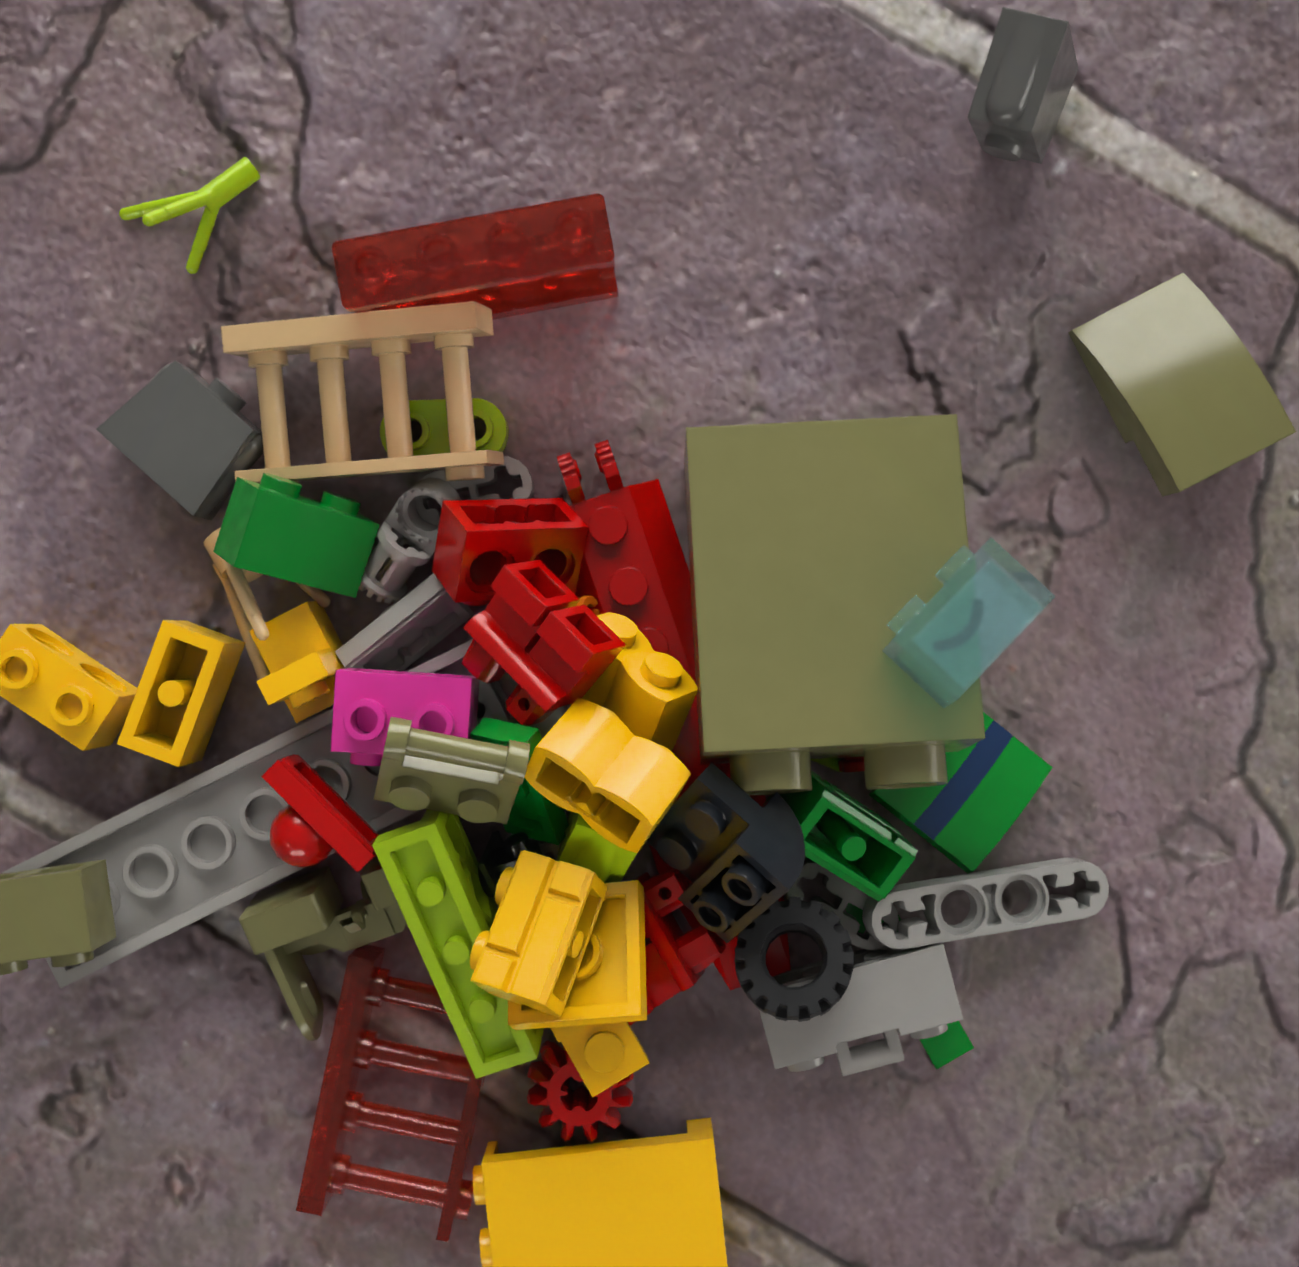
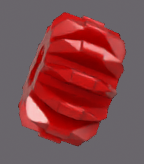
(570, 1106)

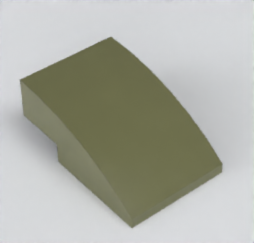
(1180, 384)

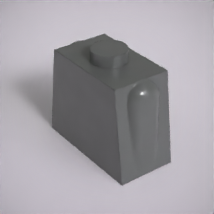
(1023, 85)
(187, 437)

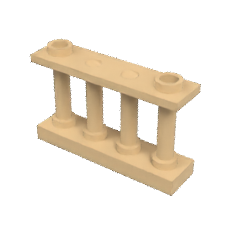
(390, 339)

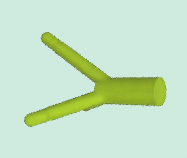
(211, 196)

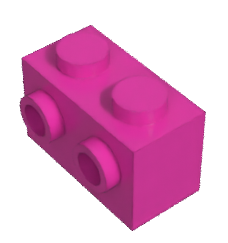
(371, 696)

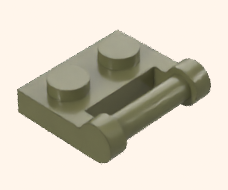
(450, 773)

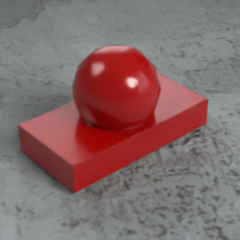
(315, 819)

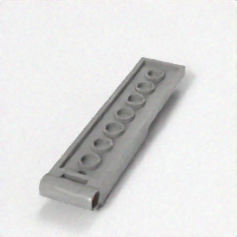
(212, 833)

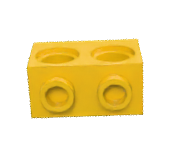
(62, 686)

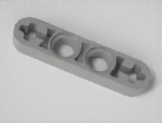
(986, 906)

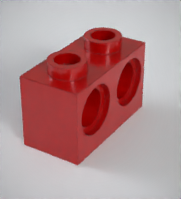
(503, 535)

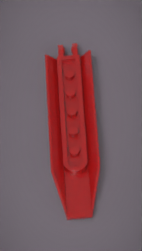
(641, 573)

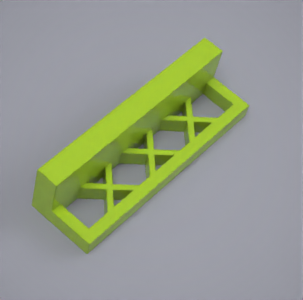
(446, 910)

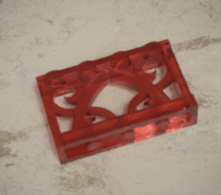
(501, 259)

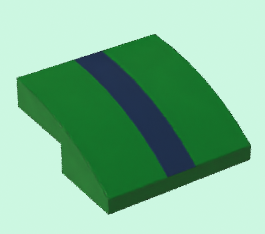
(979, 804)

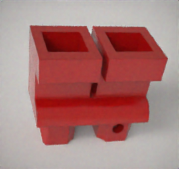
(539, 641)
(672, 958)

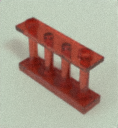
(345, 1110)

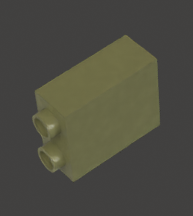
(795, 570)

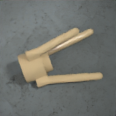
(244, 603)

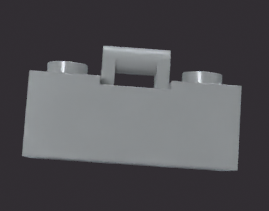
(886, 994)

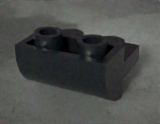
(730, 850)

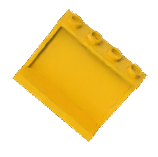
(604, 1203)

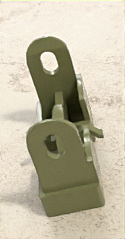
(308, 919)

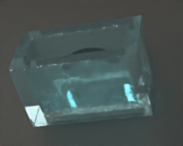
(968, 621)

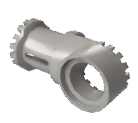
(402, 527)

